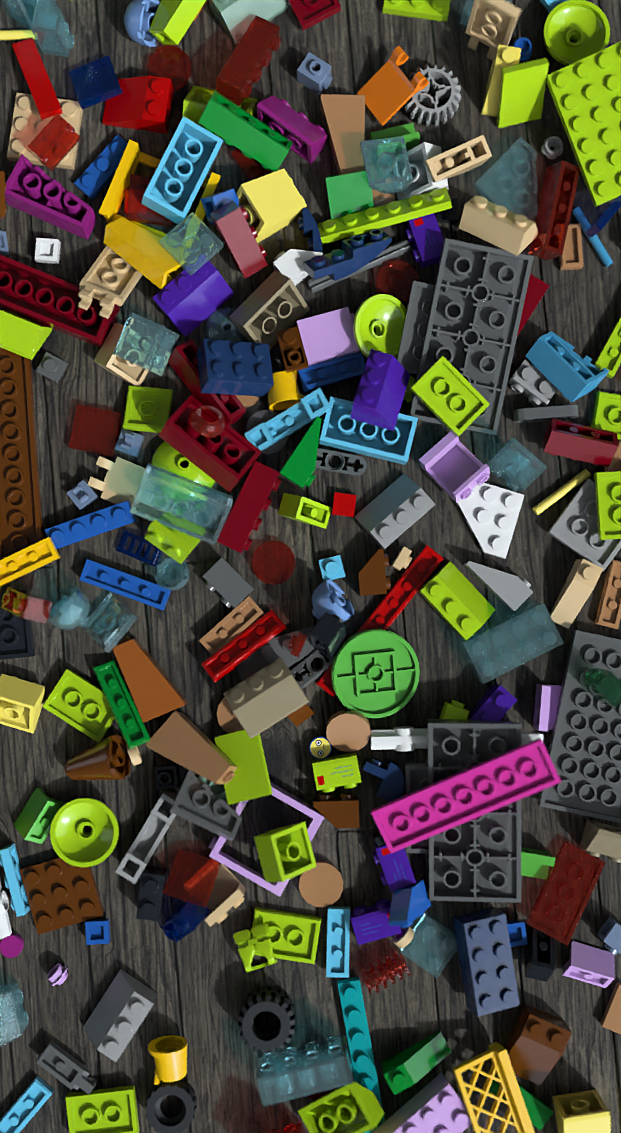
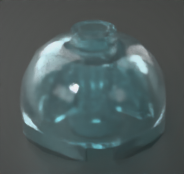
(70, 610)

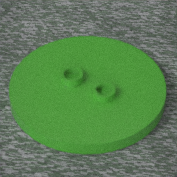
(375, 673)

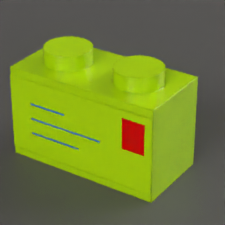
(336, 771)

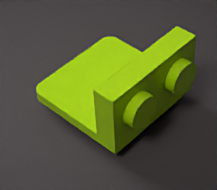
(170, 541)

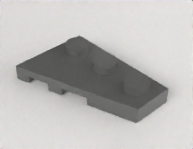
(204, 808)

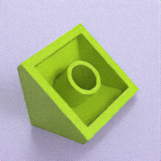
(21, 334)

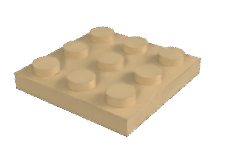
(28, 124)

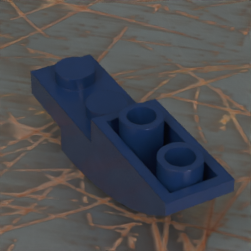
(355, 254)

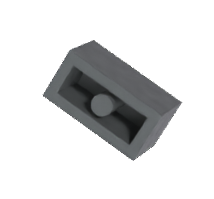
(228, 583)

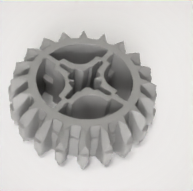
(442, 87)

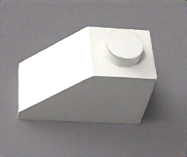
(291, 263)

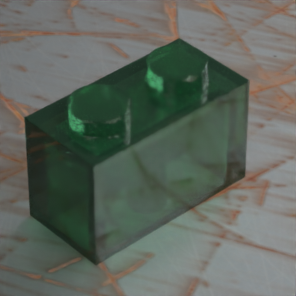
(603, 686)

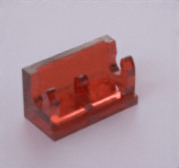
(54, 142)

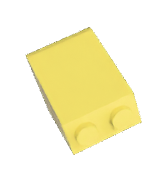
(270, 203)
(581, 1113)

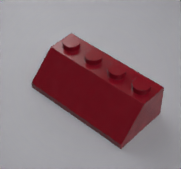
(220, 457)

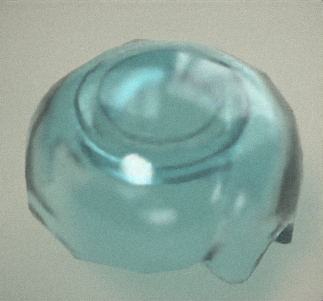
(172, 575)

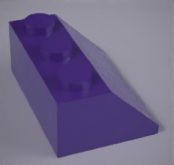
(193, 298)
(380, 391)

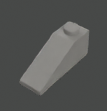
(505, 587)

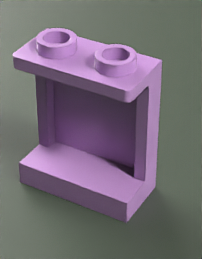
(328, 336)
(454, 467)

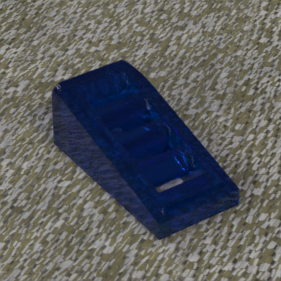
(156, 556)

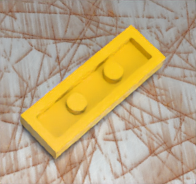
(27, 560)

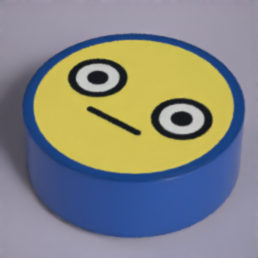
(320, 747)

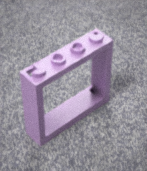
(312, 827)

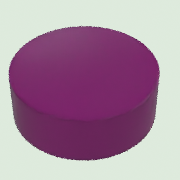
(11, 945)

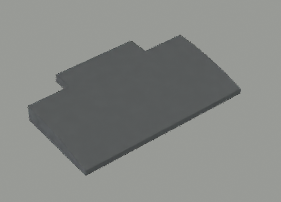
(470, 321)
(484, 854)

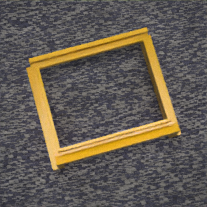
(120, 183)

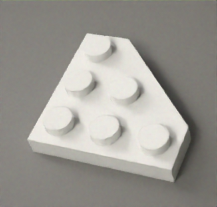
(492, 517)

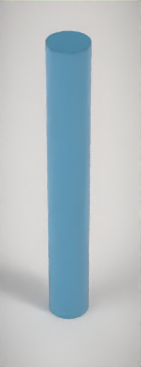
(596, 243)

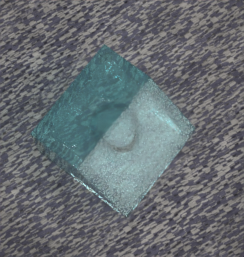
(51, 29)
(386, 164)
(146, 344)
(516, 465)
(12, 1015)

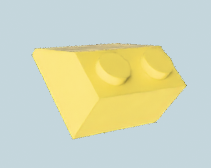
(20, 703)

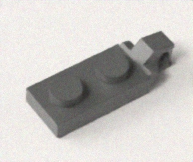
(66, 1068)

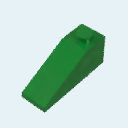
(302, 462)
(415, 1062)

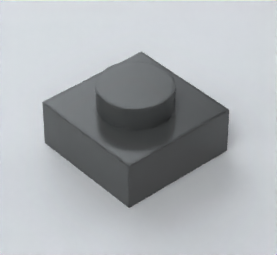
(51, 367)

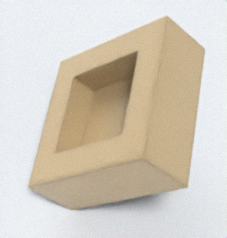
(402, 559)

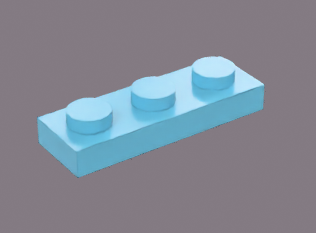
(13, 879)
(338, 941)

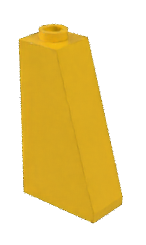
(142, 251)

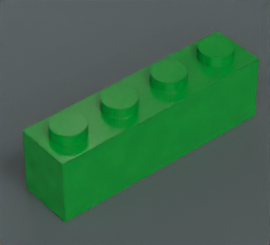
(245, 132)

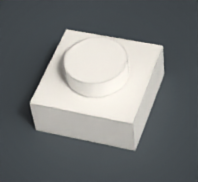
(47, 250)

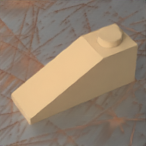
(459, 159)
(575, 592)

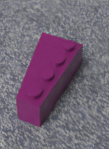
(46, 199)

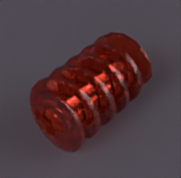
(384, 972)

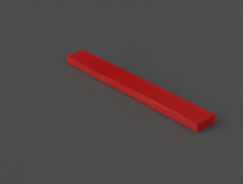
(395, 600)

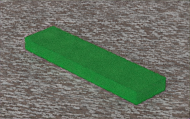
(121, 704)

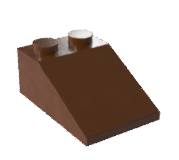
(536, 1043)

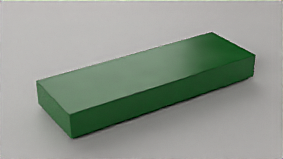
(537, 1110)

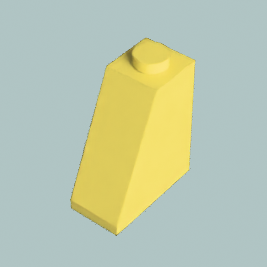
(504, 57)

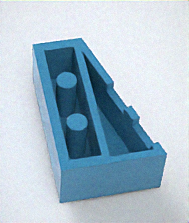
(565, 368)

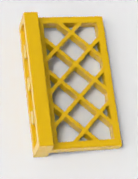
(508, 1088)

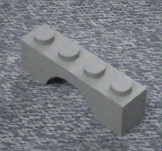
(148, 838)

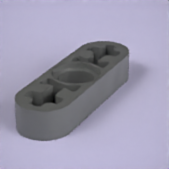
(545, 413)
(352, 458)
(316, 673)

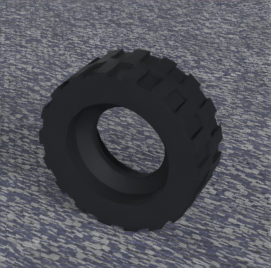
(164, 1123)

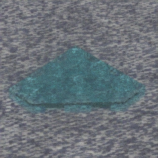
(513, 180)

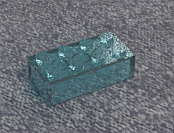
(181, 504)
(511, 642)
(304, 1070)

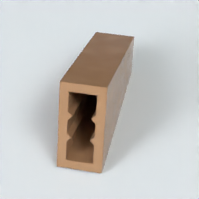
(345, 129)
(188, 746)

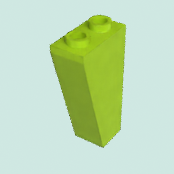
(174, 19)

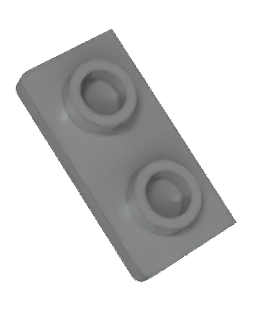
(532, 384)

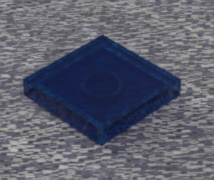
(95, 82)

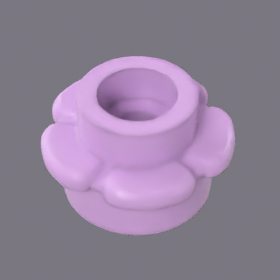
(57, 974)

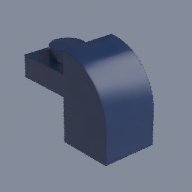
(392, 780)

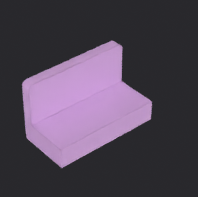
(546, 706)
(590, 965)

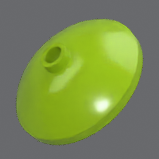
(576, 21)
(387, 317)
(170, 459)
(72, 841)

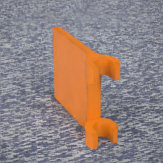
(390, 87)

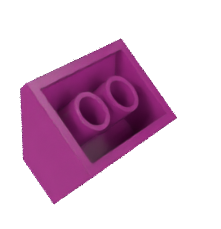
(306, 137)

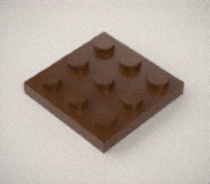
(60, 894)

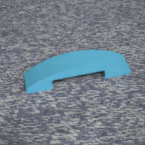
(289, 421)

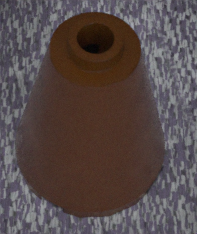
(100, 761)

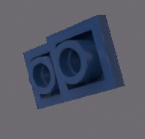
(310, 230)

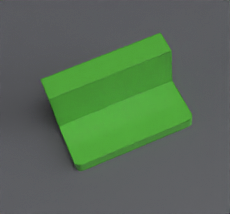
(408, 131)
(37, 817)
(536, 862)

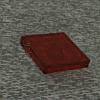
(137, 211)
(95, 430)
(192, 878)

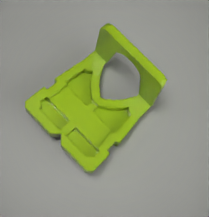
(254, 941)

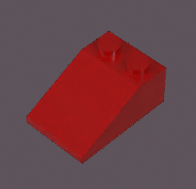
(142, 105)

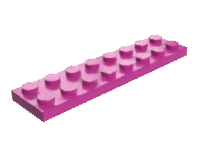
(465, 795)

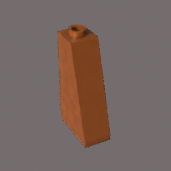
(147, 682)

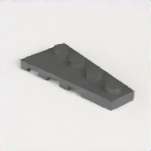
(273, 650)

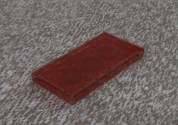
(565, 893)

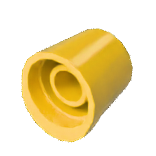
(284, 392)
(169, 1058)

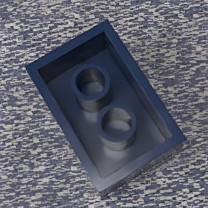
(234, 368)

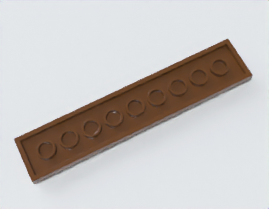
(18, 457)

